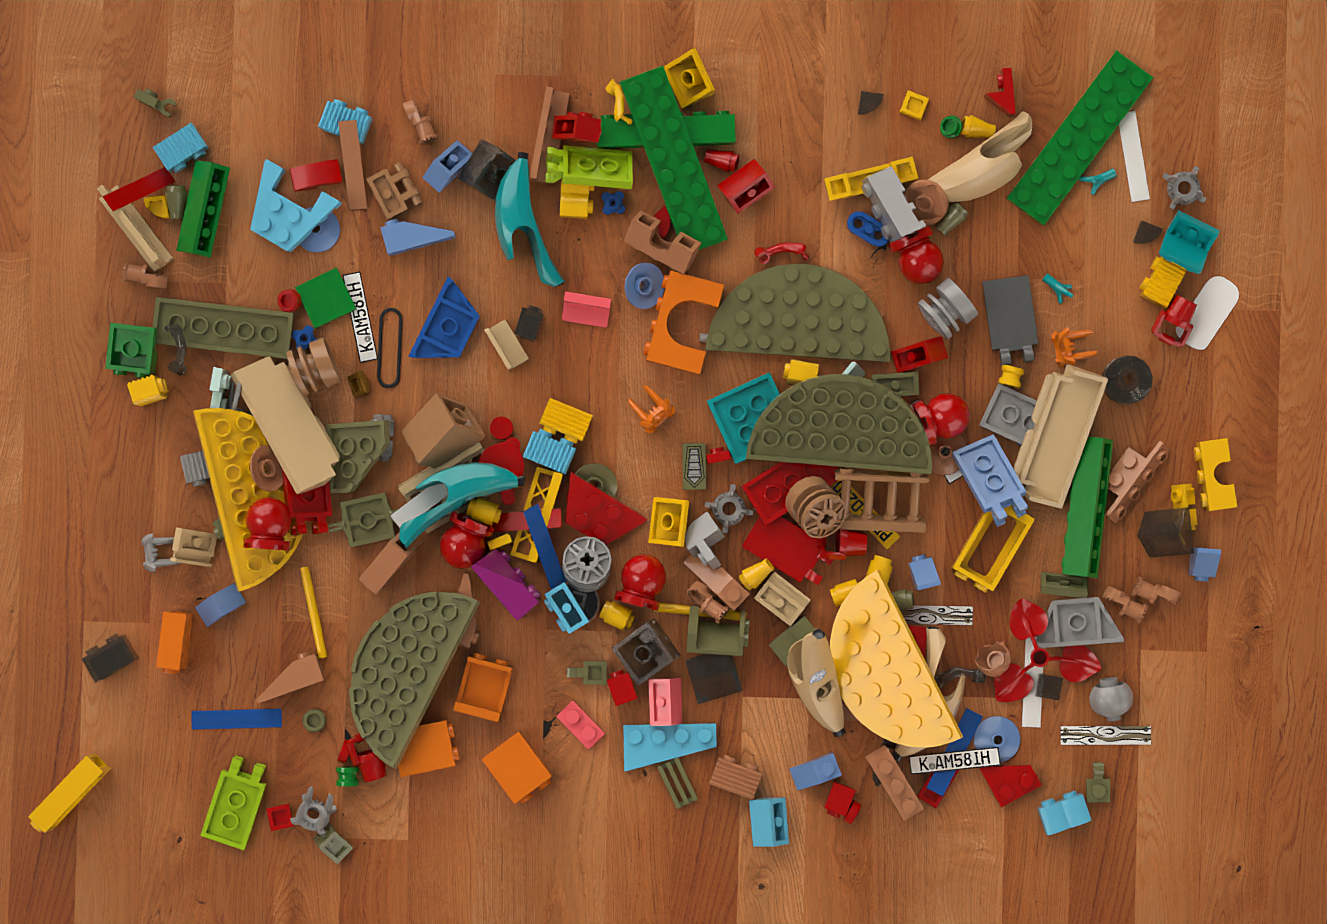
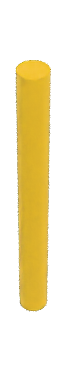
(684, 609)
(313, 612)

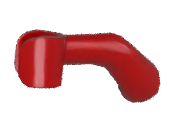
(797, 248)

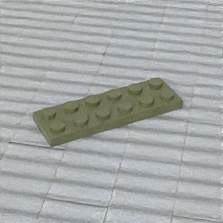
(225, 327)

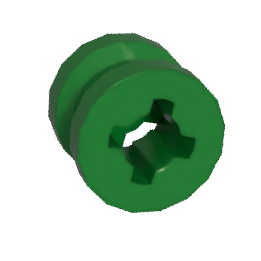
(347, 776)

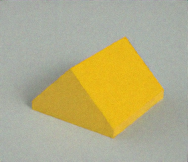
(689, 79)
(668, 521)

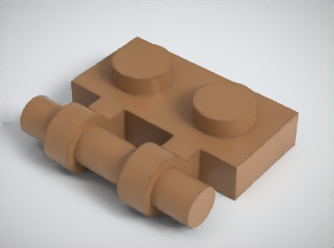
(387, 193)

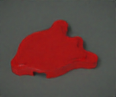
(507, 456)

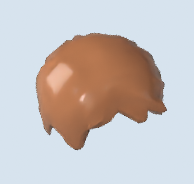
(993, 659)

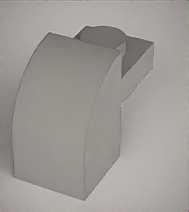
(701, 536)

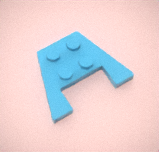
(282, 219)

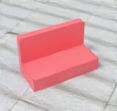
(586, 309)
(665, 702)

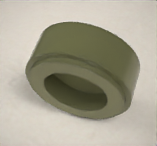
(314, 720)

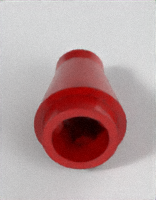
(723, 160)

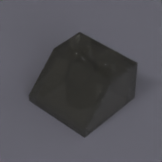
(486, 169)
(646, 651)
(713, 676)

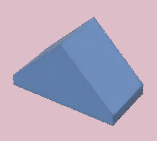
(220, 604)

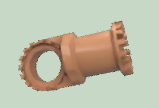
(422, 124)
(141, 274)
(1150, 591)
(706, 601)
(1128, 607)

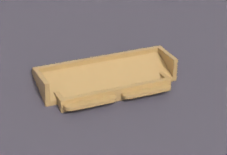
(288, 424)
(1059, 434)

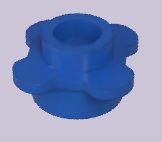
(608, 207)
(298, 336)

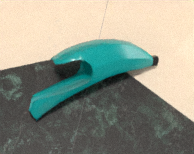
(515, 212)
(463, 484)

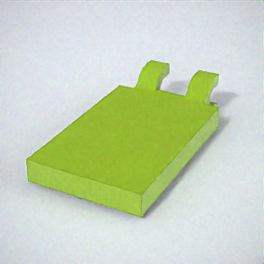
(590, 167)
(235, 805)

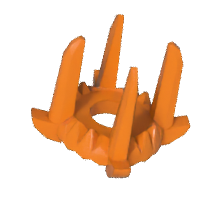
(1066, 355)
(656, 416)

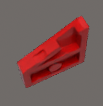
(1010, 781)

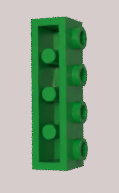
(203, 209)

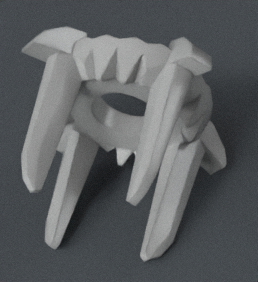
(1184, 199)
(733, 519)
(150, 555)
(309, 804)

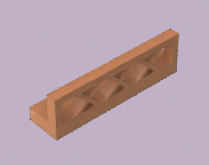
(554, 104)

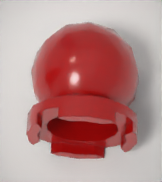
(919, 258)
(943, 417)
(268, 523)
(464, 541)
(642, 580)

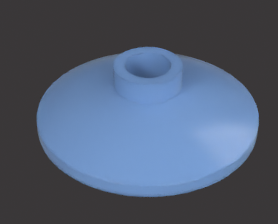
(325, 238)
(650, 291)
(997, 726)

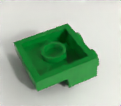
(131, 350)

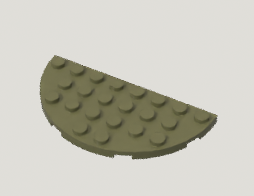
(800, 314)
(841, 424)
(403, 666)

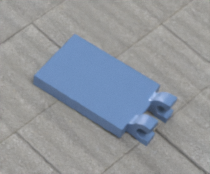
(991, 478)

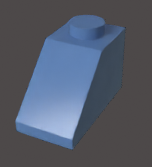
(447, 166)
(1204, 563)
(923, 572)
(815, 771)

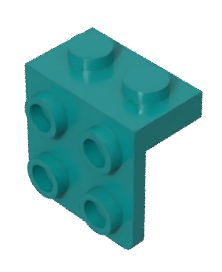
(1188, 242)

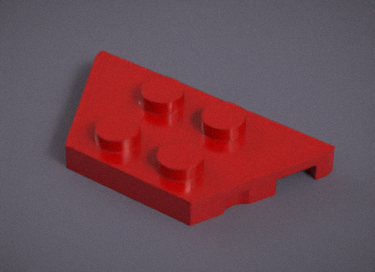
(597, 512)

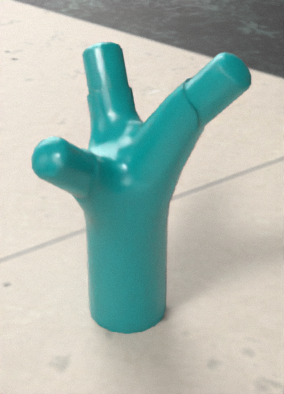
(1099, 179)
(1058, 287)

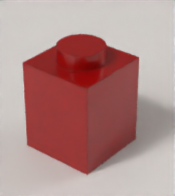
(621, 687)
(838, 799)

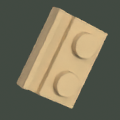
(193, 547)
(782, 599)

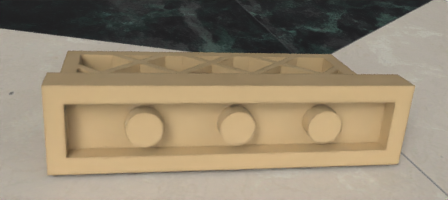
(138, 232)
(408, 487)

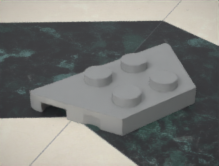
(1078, 623)

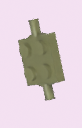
(366, 520)

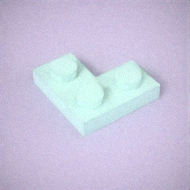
(219, 383)

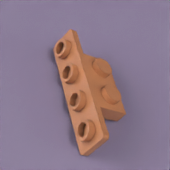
(1130, 476)

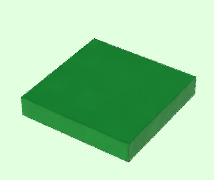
(326, 298)

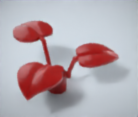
(1025, 622)

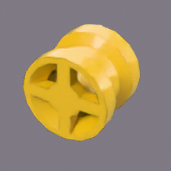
(1011, 376)

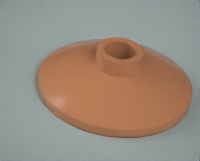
(945, 464)
(266, 469)

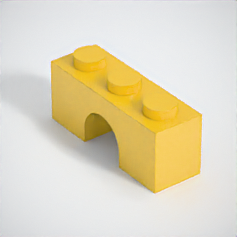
(1214, 495)

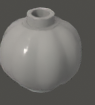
(1111, 698)

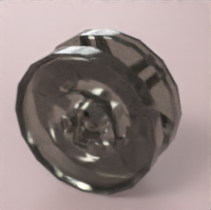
(1139, 374)

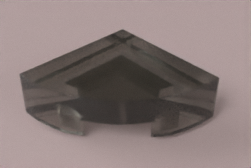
(869, 102)
(1146, 233)

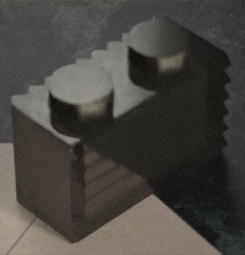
(530, 323)

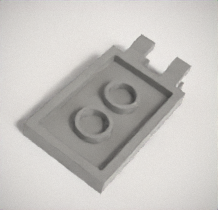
(1009, 414)

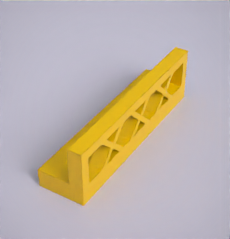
(549, 504)

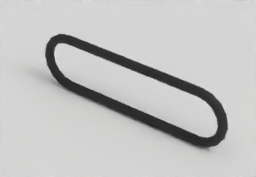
(380, 348)

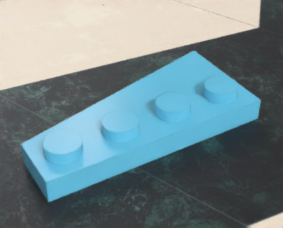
(655, 744)

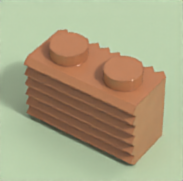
(736, 777)

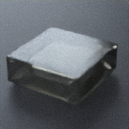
(1048, 686)

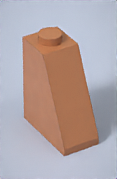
(388, 563)

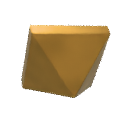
(359, 384)

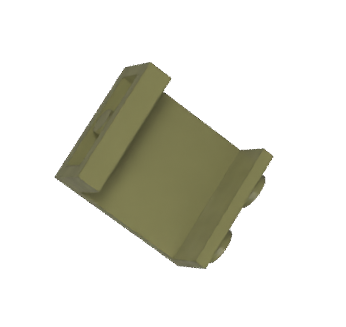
(716, 638)

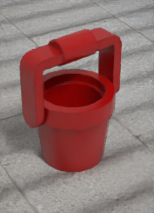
(1180, 314)
(847, 544)
(369, 764)

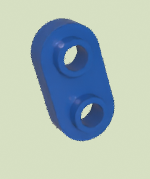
(868, 229)

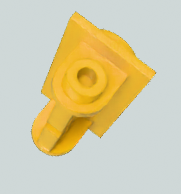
(1181, 497)

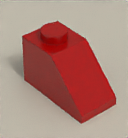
(919, 354)

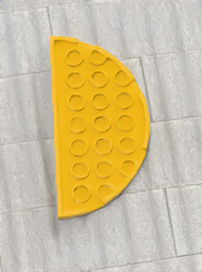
(227, 446)
(885, 672)

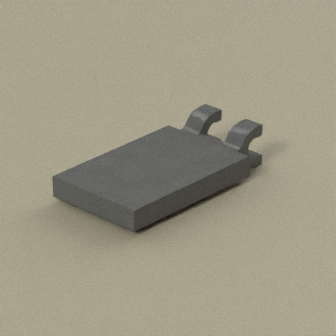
(1010, 317)

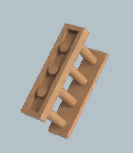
(890, 520)

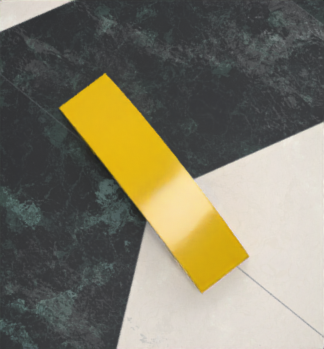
(851, 184)

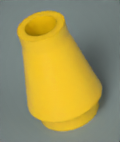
(977, 128)
(754, 575)

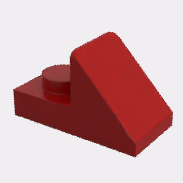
(1005, 99)

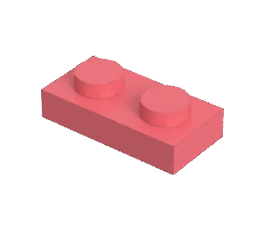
(580, 724)

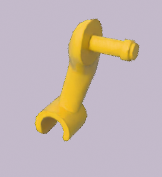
(616, 90)

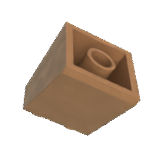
(441, 431)

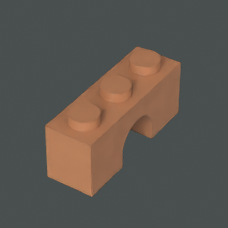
(644, 236)
(894, 782)

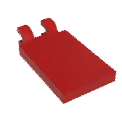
(307, 506)
(786, 548)

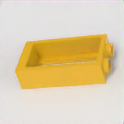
(1001, 563)
(69, 793)

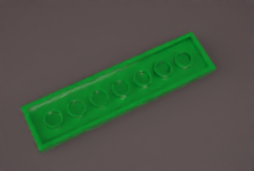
(1079, 138)
(673, 157)

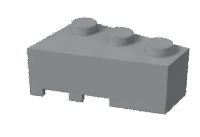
(891, 205)

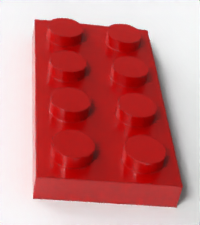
(769, 489)

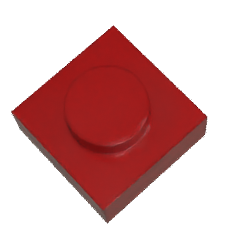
(717, 455)
(279, 817)

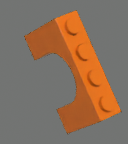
(678, 290)

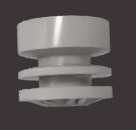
(950, 306)
(586, 577)

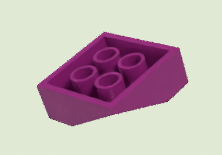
(507, 583)

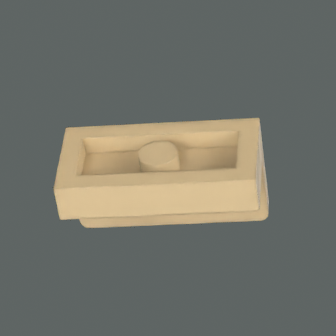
(507, 345)

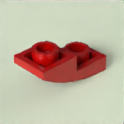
(315, 174)

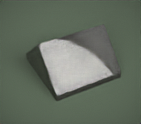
(1166, 532)

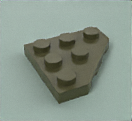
(359, 449)

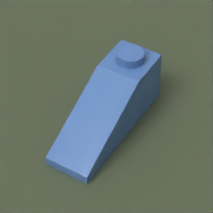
(407, 236)

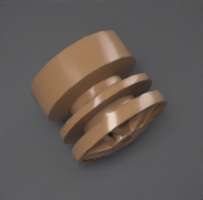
(313, 367)
(816, 507)

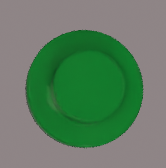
(951, 127)

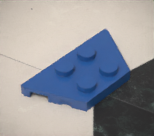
(447, 325)

